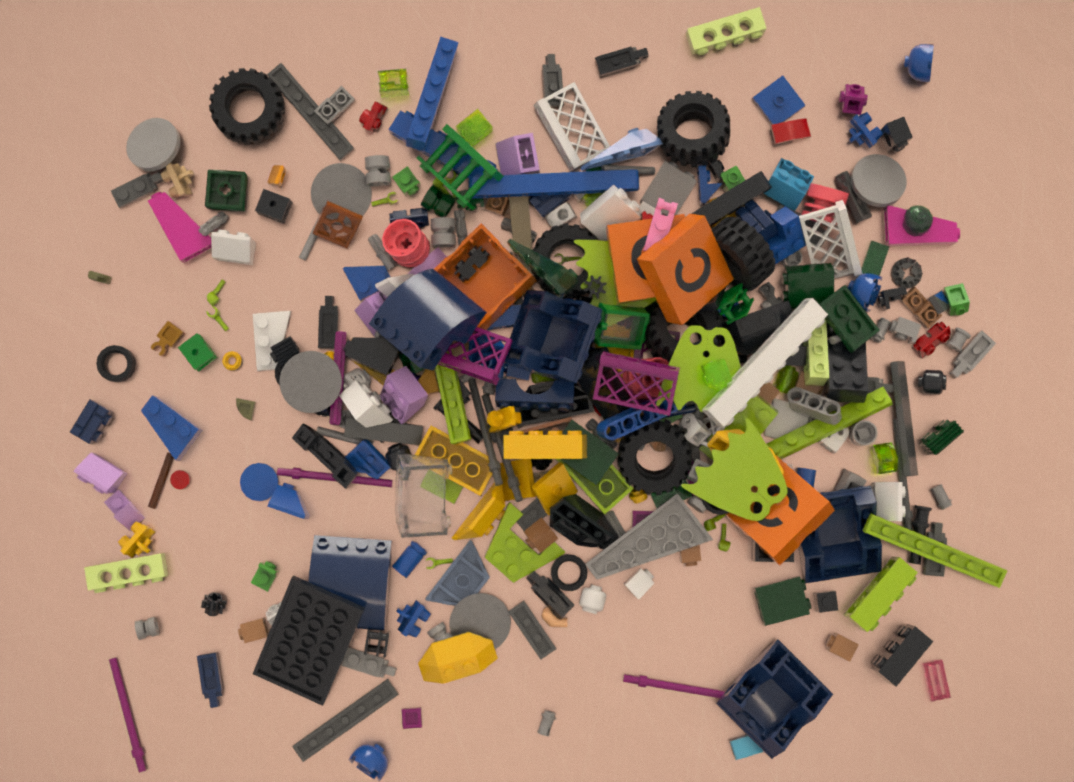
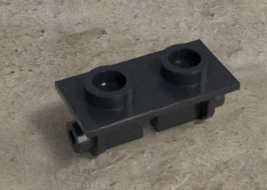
(475, 257)

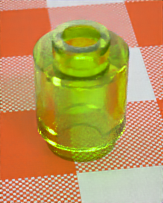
(786, 378)

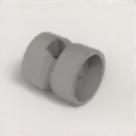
(377, 170)
(443, 232)
(862, 433)

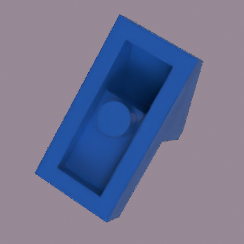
(705, 190)

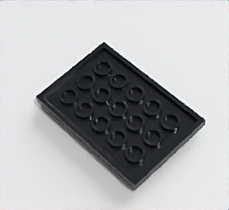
(308, 640)

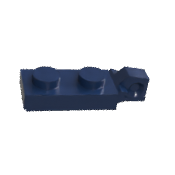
(210, 678)

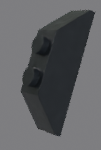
(756, 327)
(582, 406)
(581, 523)

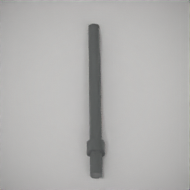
(494, 465)
(513, 481)
(905, 501)

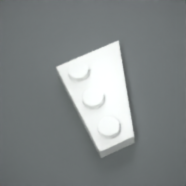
(268, 330)

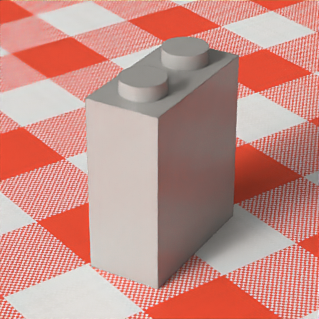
(669, 185)

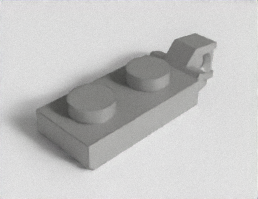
(972, 354)
(368, 663)

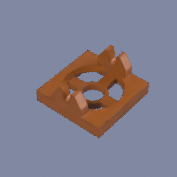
(345, 240)

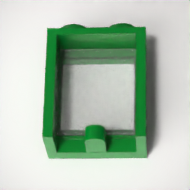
(621, 326)

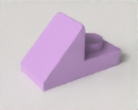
(123, 509)

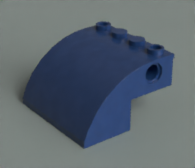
(426, 318)
(553, 336)
(839, 544)
(356, 571)
(774, 698)

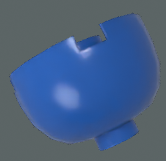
(920, 62)
(866, 289)
(370, 760)

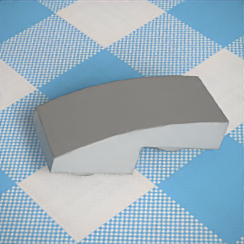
(334, 106)

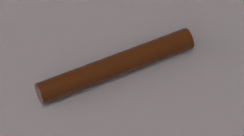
(160, 481)

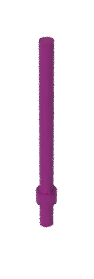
(297, 473)
(643, 681)
(137, 751)

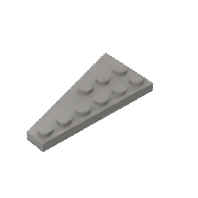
(658, 535)

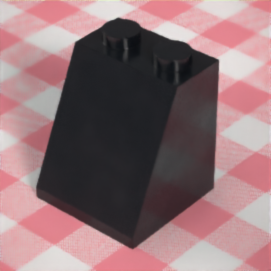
(372, 353)

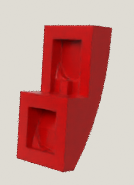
(790, 131)

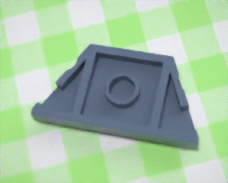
(461, 579)

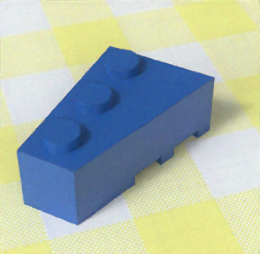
(171, 427)

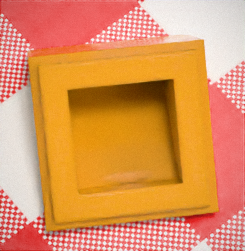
(277, 175)

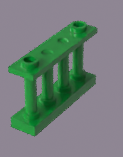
(476, 161)

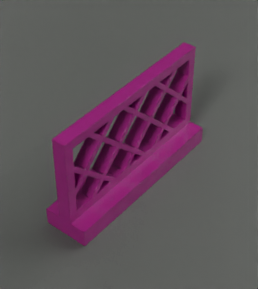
(636, 366)
(475, 369)

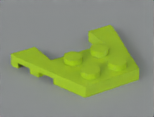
(512, 554)

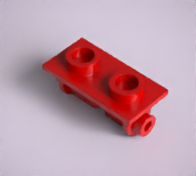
(939, 334)

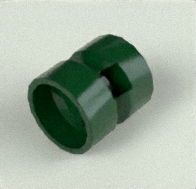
(437, 201)

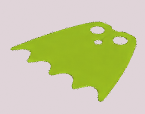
(599, 263)
(690, 359)
(735, 471)

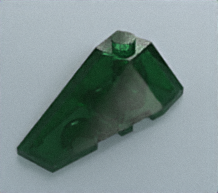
(552, 273)

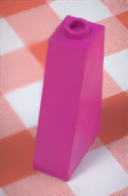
(179, 227)
(941, 232)

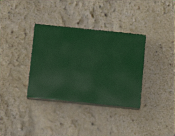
(848, 318)
(598, 458)

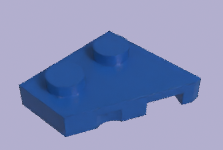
(364, 279)
(368, 460)

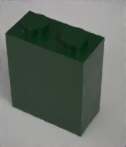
(807, 281)
(782, 600)

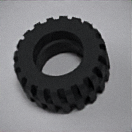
(229, 89)
(694, 107)
(558, 236)
(744, 252)
(664, 344)
(662, 479)

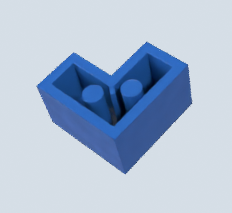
(789, 235)

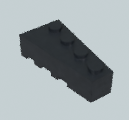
(588, 383)

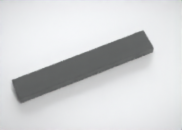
(305, 106)
(904, 418)
(345, 720)

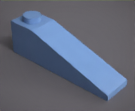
(633, 145)

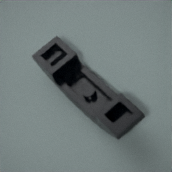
(326, 453)

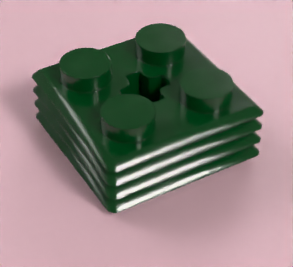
(217, 181)
(944, 435)

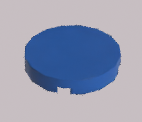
(259, 482)

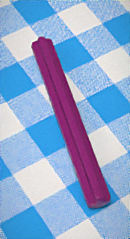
(339, 359)

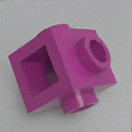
(853, 99)

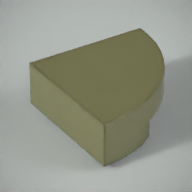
(99, 277)
(246, 408)

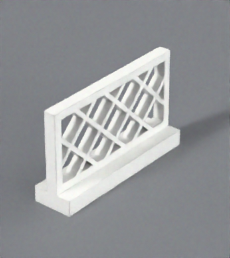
(556, 130)
(845, 235)

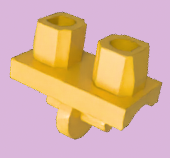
(503, 419)
(138, 542)

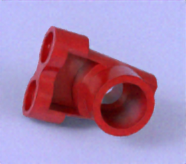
(372, 119)

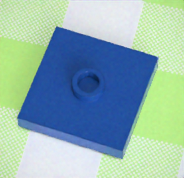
(778, 101)

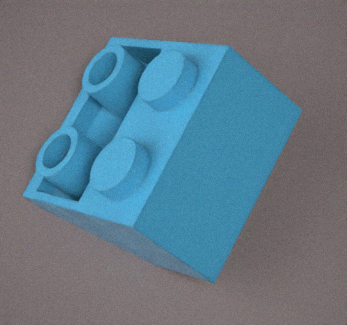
(789, 184)

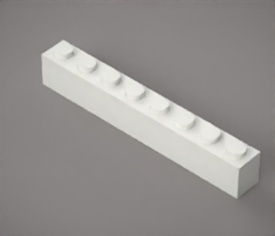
(765, 362)

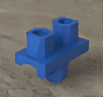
(859, 124)
(409, 616)

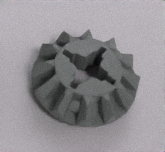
(898, 273)

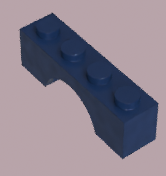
(558, 397)

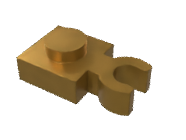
(169, 336)

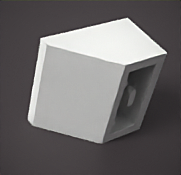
(233, 248)
(365, 405)
(889, 500)

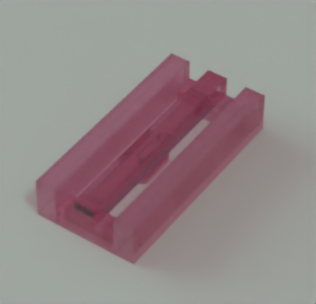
(943, 677)

